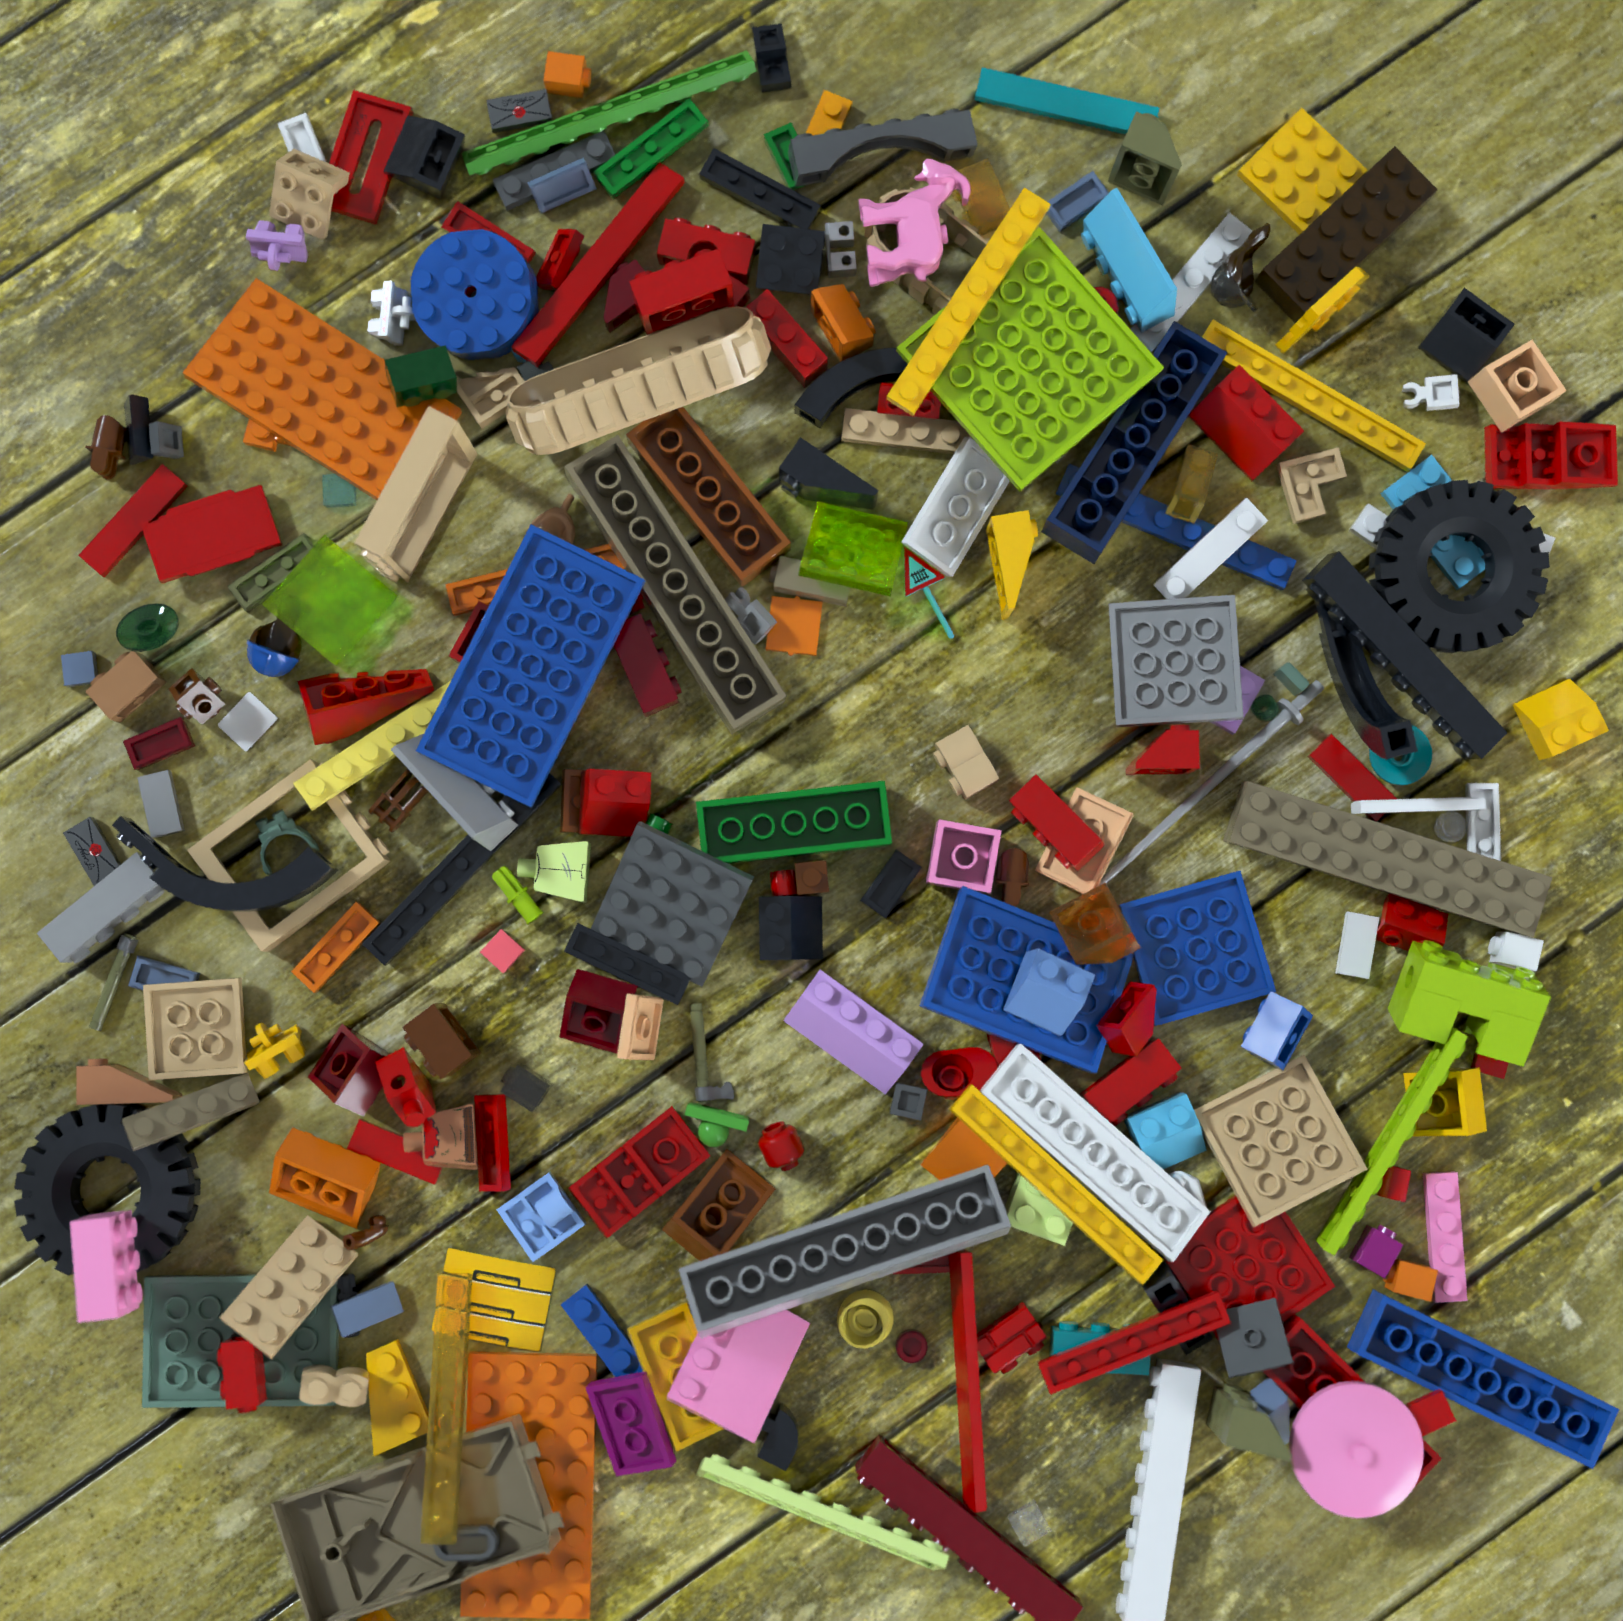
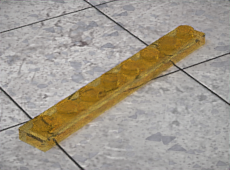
(446, 1409)

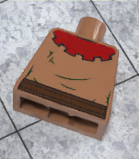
(447, 1139)

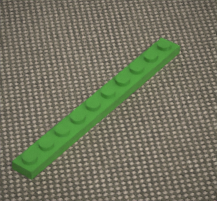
(599, 116)

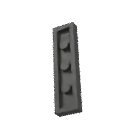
(514, 187)

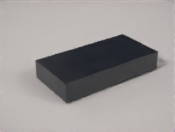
(890, 884)

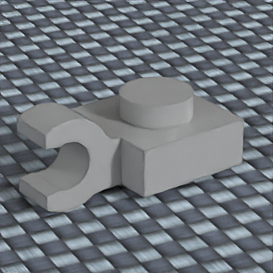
(752, 616)

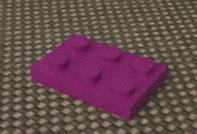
(631, 1424)

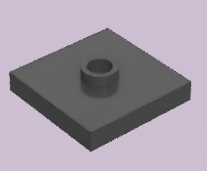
(1254, 1339)

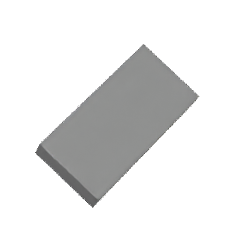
(161, 804)

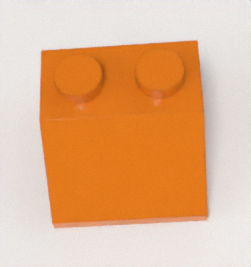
(841, 320)

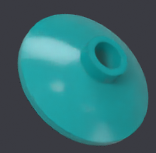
(1410, 767)

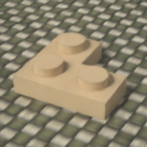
(1301, 481)

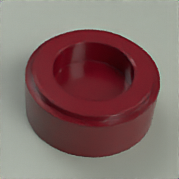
(911, 1346)

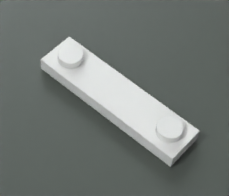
(1211, 551)

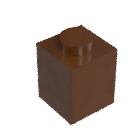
(811, 878)

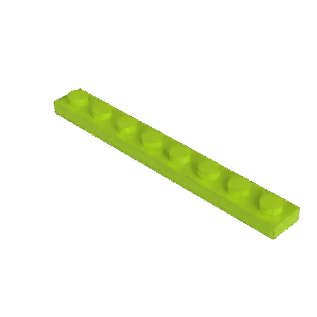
(1386, 1148)

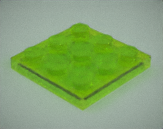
(853, 549)
(330, 600)

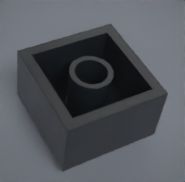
(790, 259)

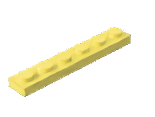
(367, 753)

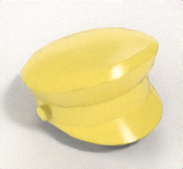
(865, 1319)

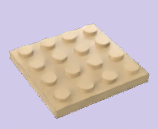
(1279, 1141)

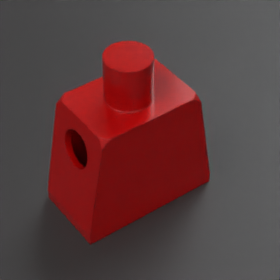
(412, 1100)

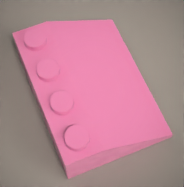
(738, 1372)

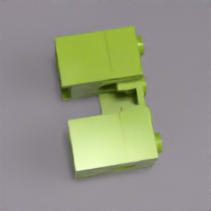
(1501, 1001)

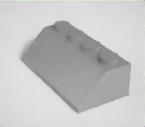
(461, 796)

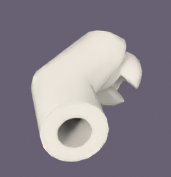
(1190, 1183)

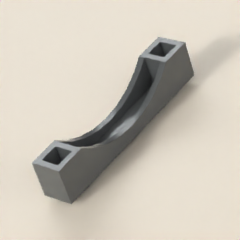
(940, 136)

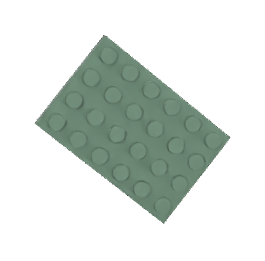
(186, 1330)

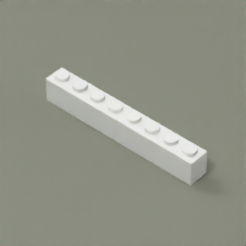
(1159, 1491)

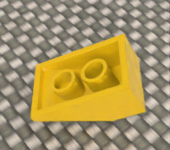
(1010, 546)

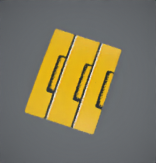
(506, 1298)

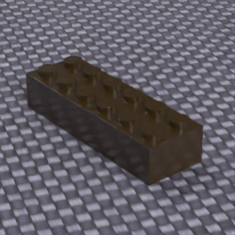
(1346, 234)

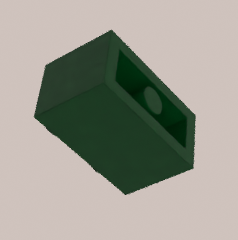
(421, 376)

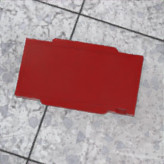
(211, 533)

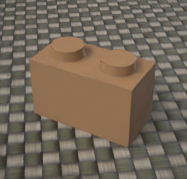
(125, 686)

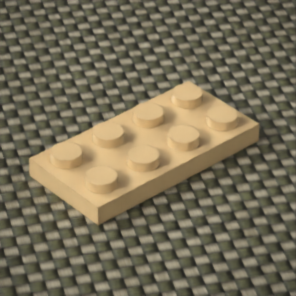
(288, 1287)

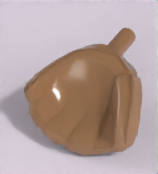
(558, 521)

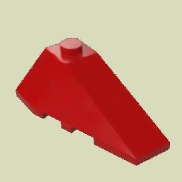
(347, 705)

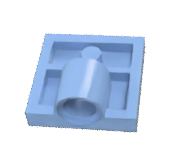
(541, 1216)

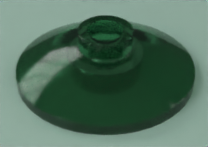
(147, 627)

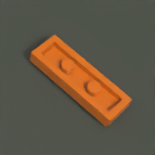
(336, 947)

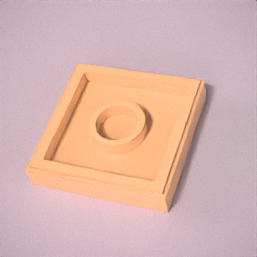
(640, 1027)

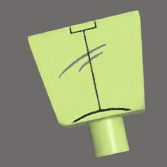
(559, 870)

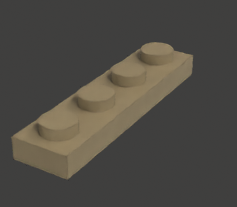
(190, 1111)

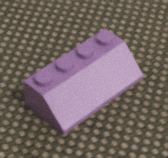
(853, 1032)

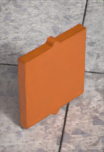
(795, 627)

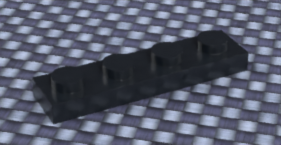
(759, 191)
(627, 964)

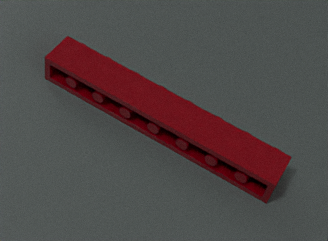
(965, 1533)

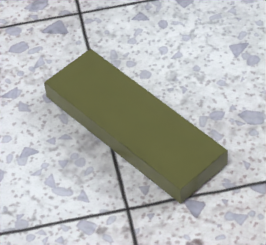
(264, 578)

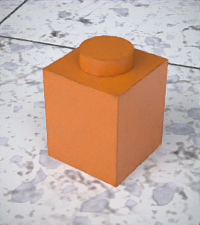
(566, 74)
(1411, 1279)

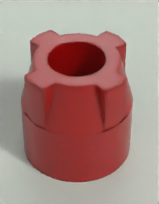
(783, 883)

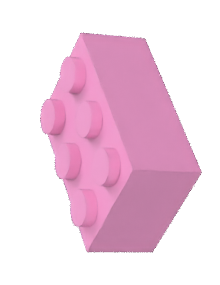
(105, 1265)

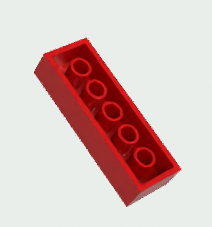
(1318, 1367)

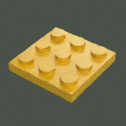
(1301, 171)

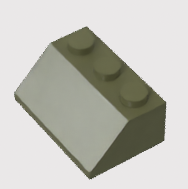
(1146, 159)
(1243, 1423)

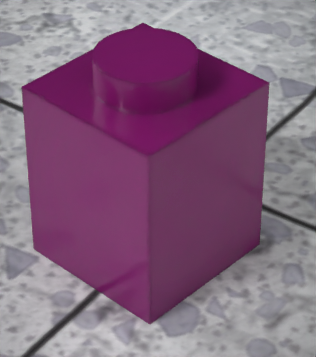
(1376, 1250)

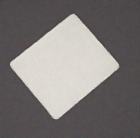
(247, 721)

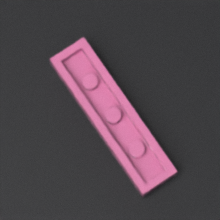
(1445, 1235)

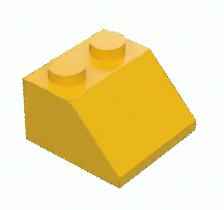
(1559, 719)
(1455, 1106)

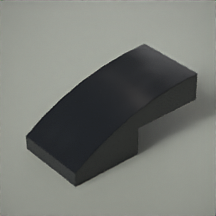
(771, 58)

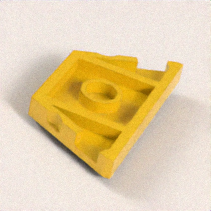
(1324, 308)

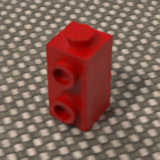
(242, 1374)

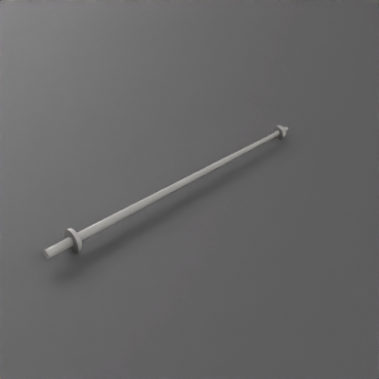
(1289, 712)

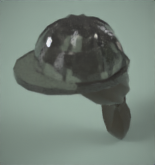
(1235, 276)

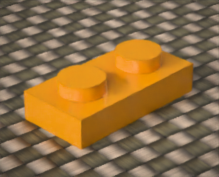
(830, 113)

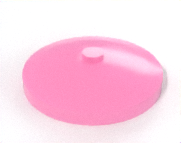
(1356, 1449)

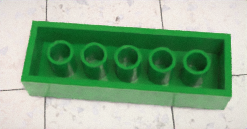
(795, 823)

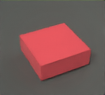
(502, 951)

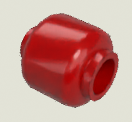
(781, 1146)

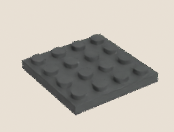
(672, 902)

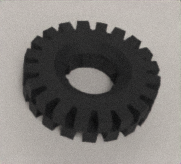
(1509, 555)
(58, 1165)

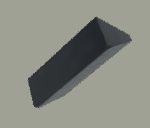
(137, 429)

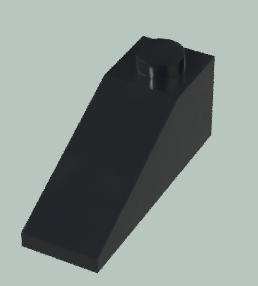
(1167, 1293)

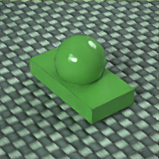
(716, 1122)

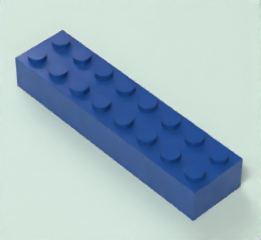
(1483, 1378)

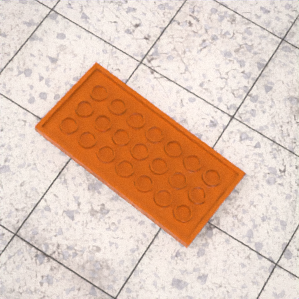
(309, 387)
(558, 1416)

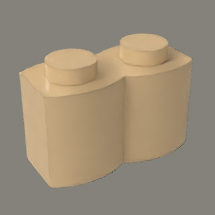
(966, 763)
(343, 1386)

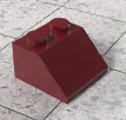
(595, 1010)
(349, 1071)

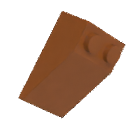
(719, 1208)

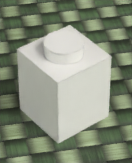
(1515, 950)

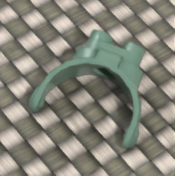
(279, 826)

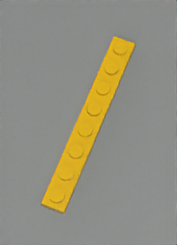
(968, 301)
(1316, 398)
(1056, 1184)

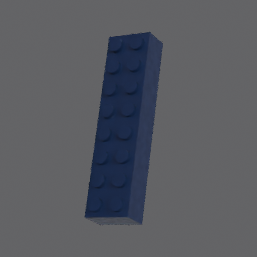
(1133, 445)

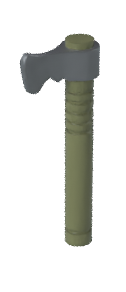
(125, 947)
(704, 1092)

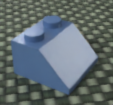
(1048, 991)

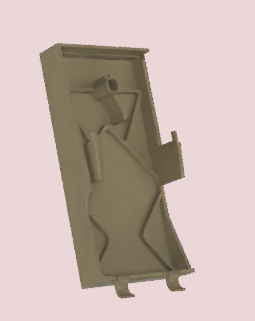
(360, 1533)

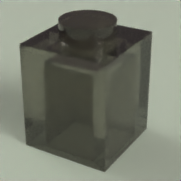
(525, 1086)

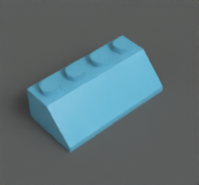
(1129, 262)

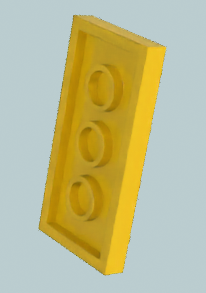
(661, 1350)

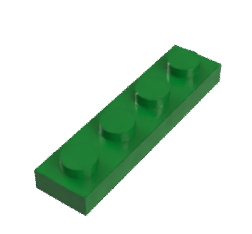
(651, 148)

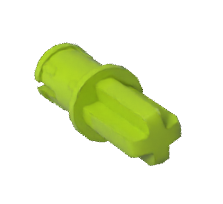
(517, 894)

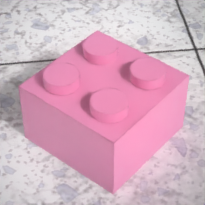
(963, 856)

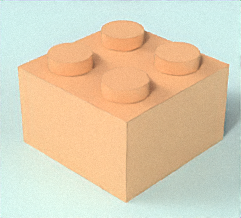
(1517, 385)

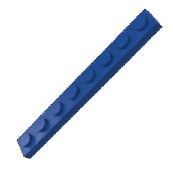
(1248, 559)

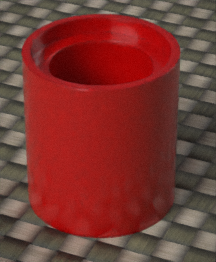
(1395, 1184)

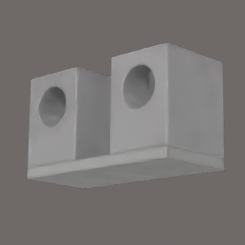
(835, 240)

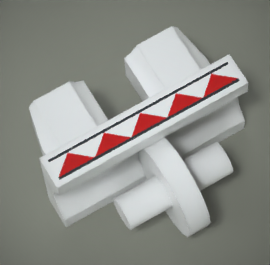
(395, 313)

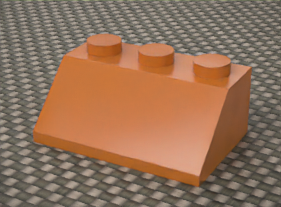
(323, 1177)

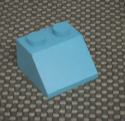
(1167, 1130)

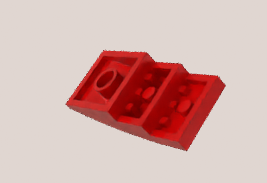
(1551, 456)
(639, 1172)

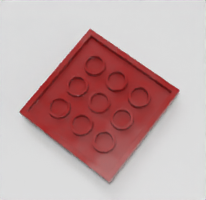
(1250, 1262)

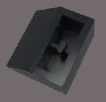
(425, 155)
(1466, 335)

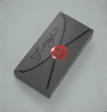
(519, 111)
(92, 849)

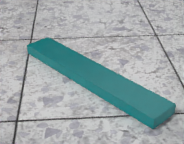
(1058, 101)

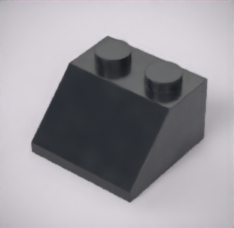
(790, 928)

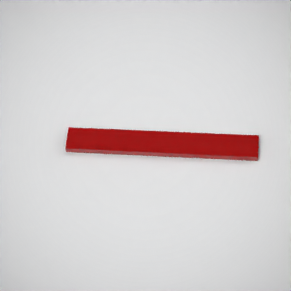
(598, 264)
(967, 1380)

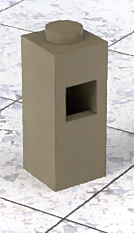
(787, 581)

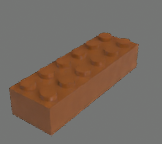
(709, 493)

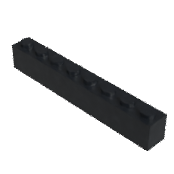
(1403, 656)

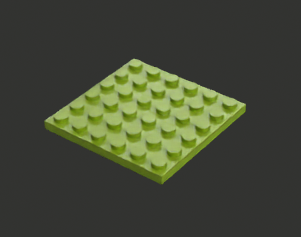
(1039, 364)

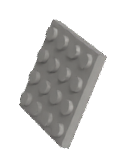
(1175, 661)

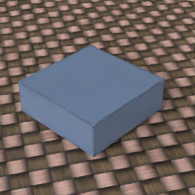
(79, 668)

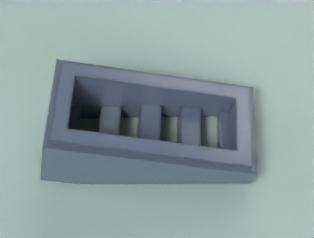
(1274, 1404)

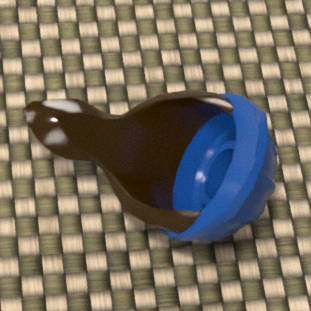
(274, 649)

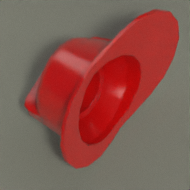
(952, 1071)

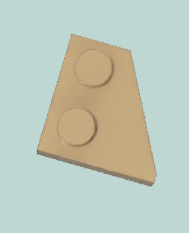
(488, 393)

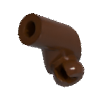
(365, 1237)

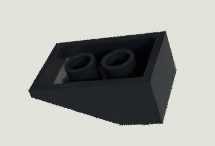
(821, 479)

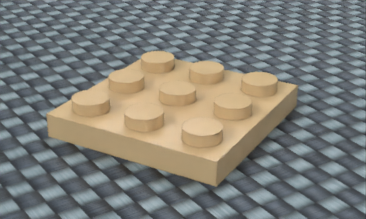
(195, 1028)

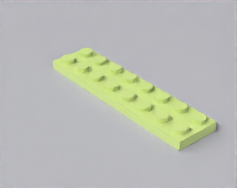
(834, 1517)

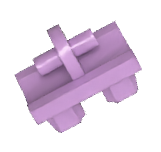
(277, 246)

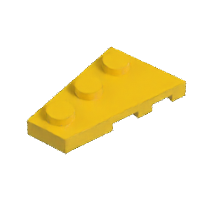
(394, 1399)

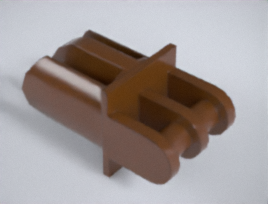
(107, 446)
(399, 800)
(1012, 874)

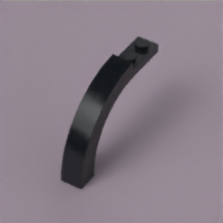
(846, 380)
(1366, 707)
(278, 889)

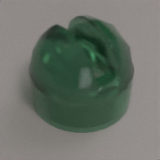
(1269, 703)

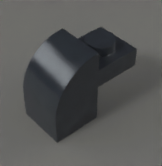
(780, 1438)

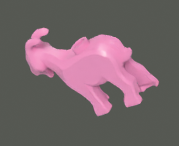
(917, 225)

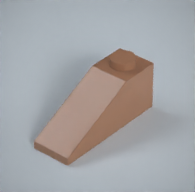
(117, 1085)

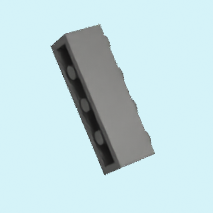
(101, 910)

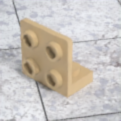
(305, 191)

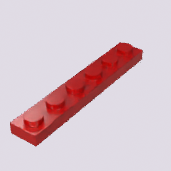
(1133, 1342)

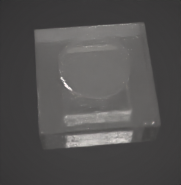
(1029, 1523)

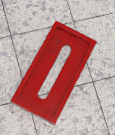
(359, 116)

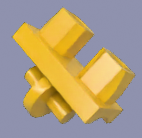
(263, 1055)

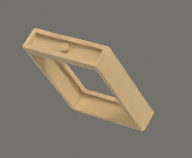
(416, 496)
(356, 825)

